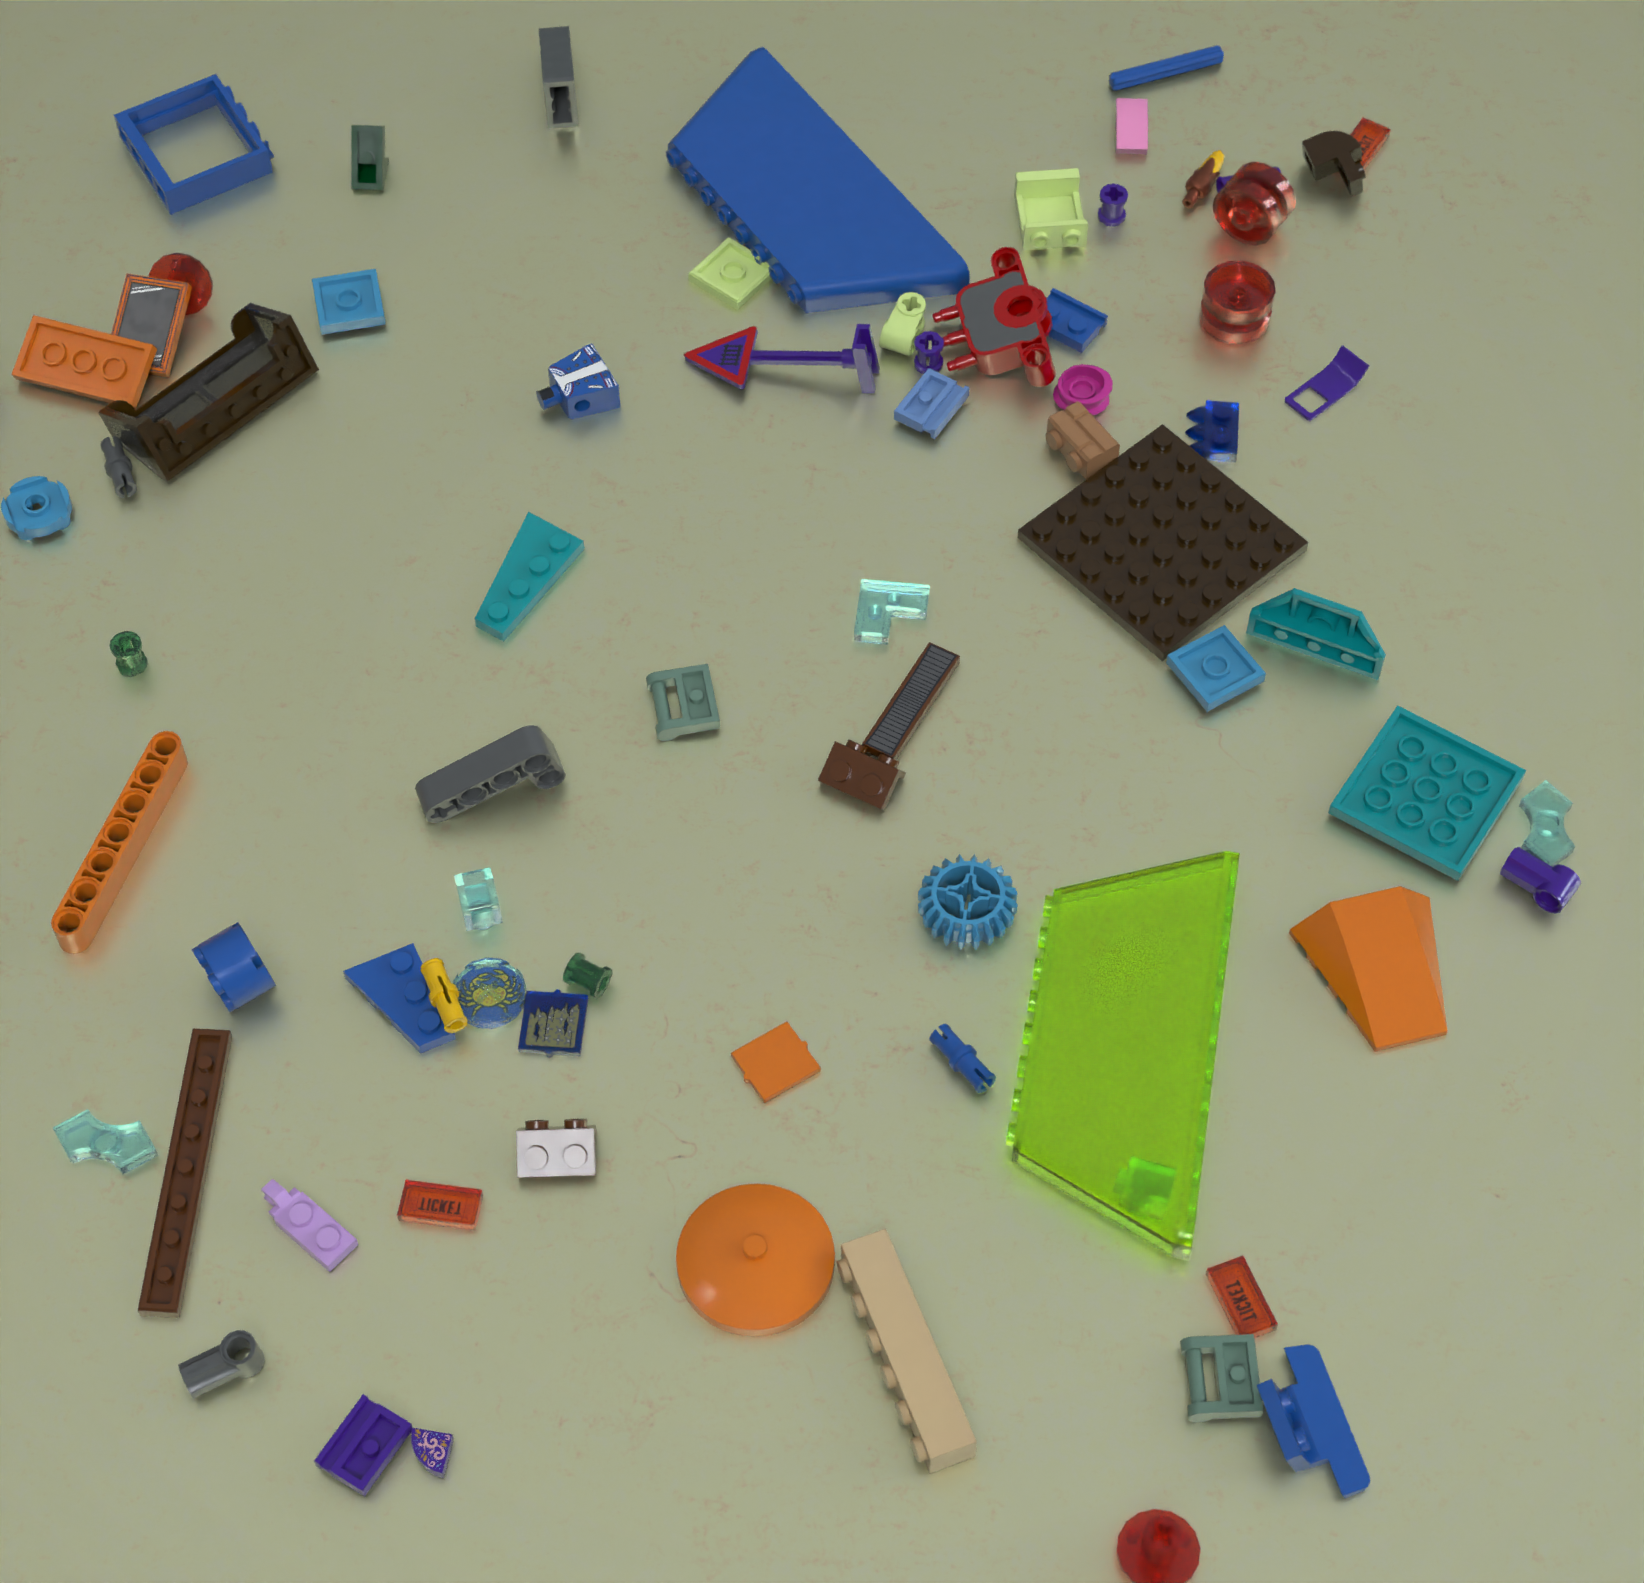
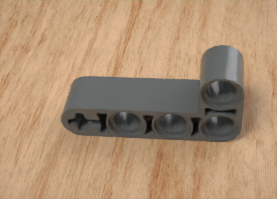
(489, 772)

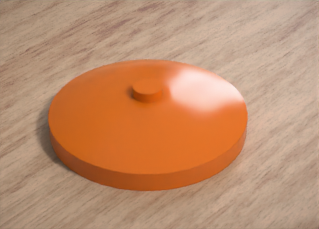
(755, 1259)

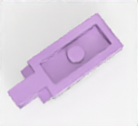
(309, 1225)

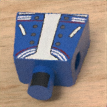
(580, 385)

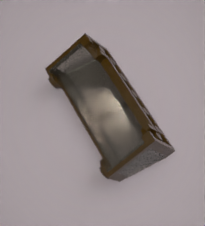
(216, 395)

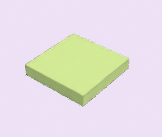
(731, 273)

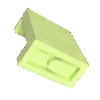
(1050, 209)

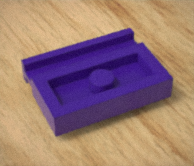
(363, 1445)

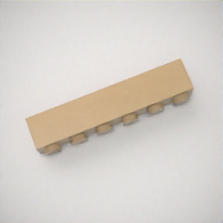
(907, 1351)

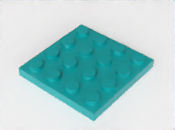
(1427, 792)

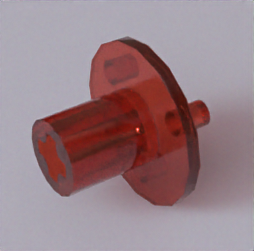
(189, 270)
(1158, 1548)

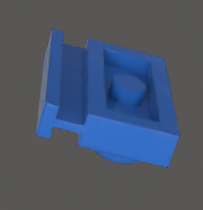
(1073, 321)

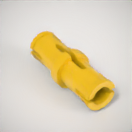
(444, 995)

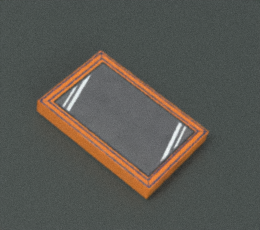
(154, 314)

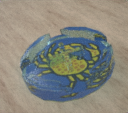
(490, 992)

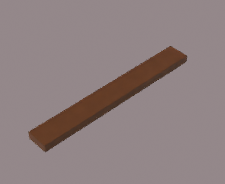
(185, 1174)

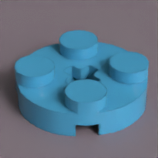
(37, 523)

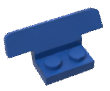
(1312, 1422)

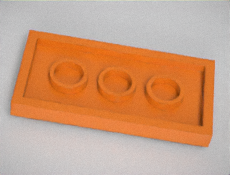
(84, 361)

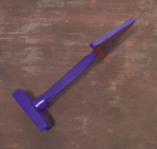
(734, 354)

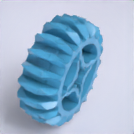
(989, 909)

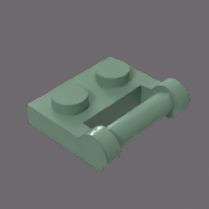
(695, 701)
(1235, 1377)

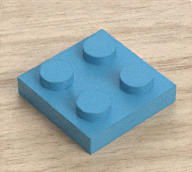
(348, 301)
(1215, 668)

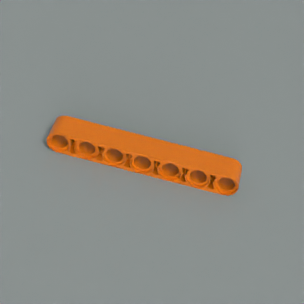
(119, 856)

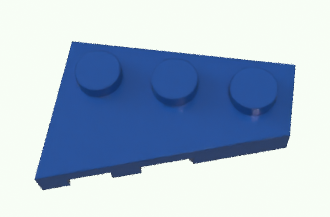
(401, 993)

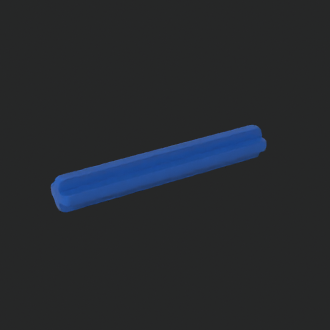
(1166, 68)

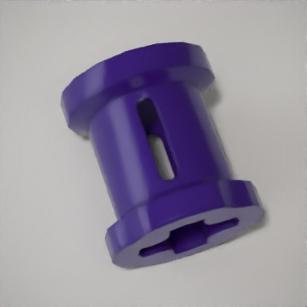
(1113, 200)
(921, 345)

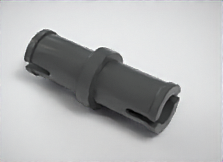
(118, 466)

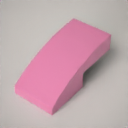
(1131, 126)

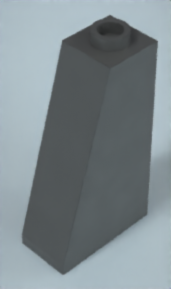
(558, 77)

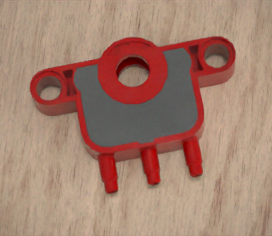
(1002, 323)

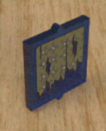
(553, 1023)

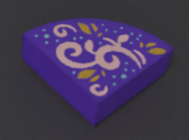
(432, 1449)

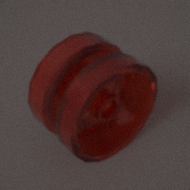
(1254, 203)
(1237, 302)

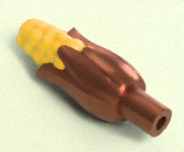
(1203, 179)

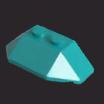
(1319, 630)

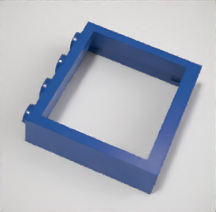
(180, 105)

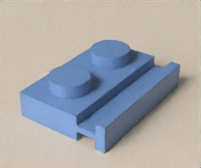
(931, 403)

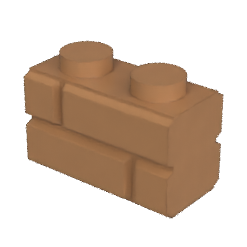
(1081, 440)

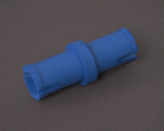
(962, 1058)

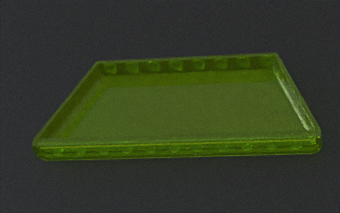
(1127, 1043)

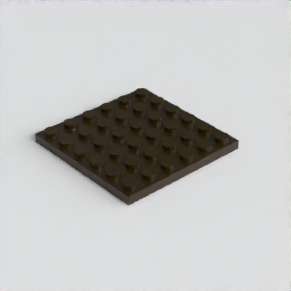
(1162, 541)

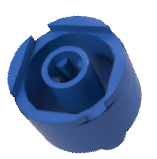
(233, 967)

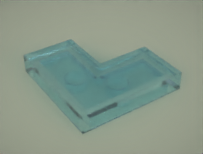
(884, 600)

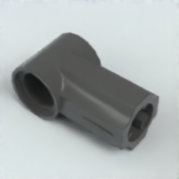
(218, 1364)

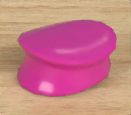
(1084, 384)

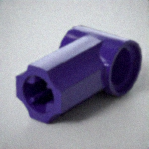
(1549, 885)

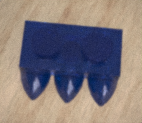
(1215, 430)

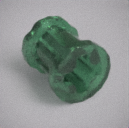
(122, 649)
(587, 975)

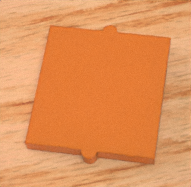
(775, 1062)

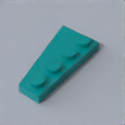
(527, 573)

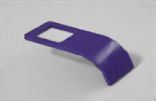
(1332, 382)

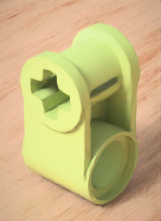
(904, 324)

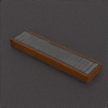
(911, 702)

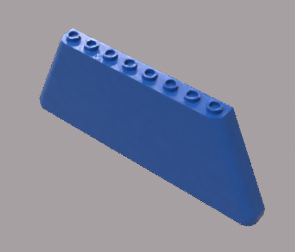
(808, 196)

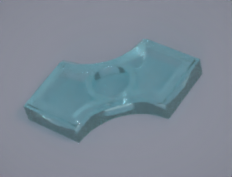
(1546, 812)
(89, 1138)

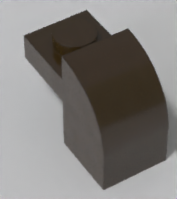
(1333, 153)

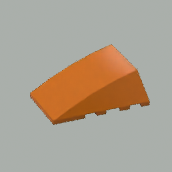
(1380, 964)

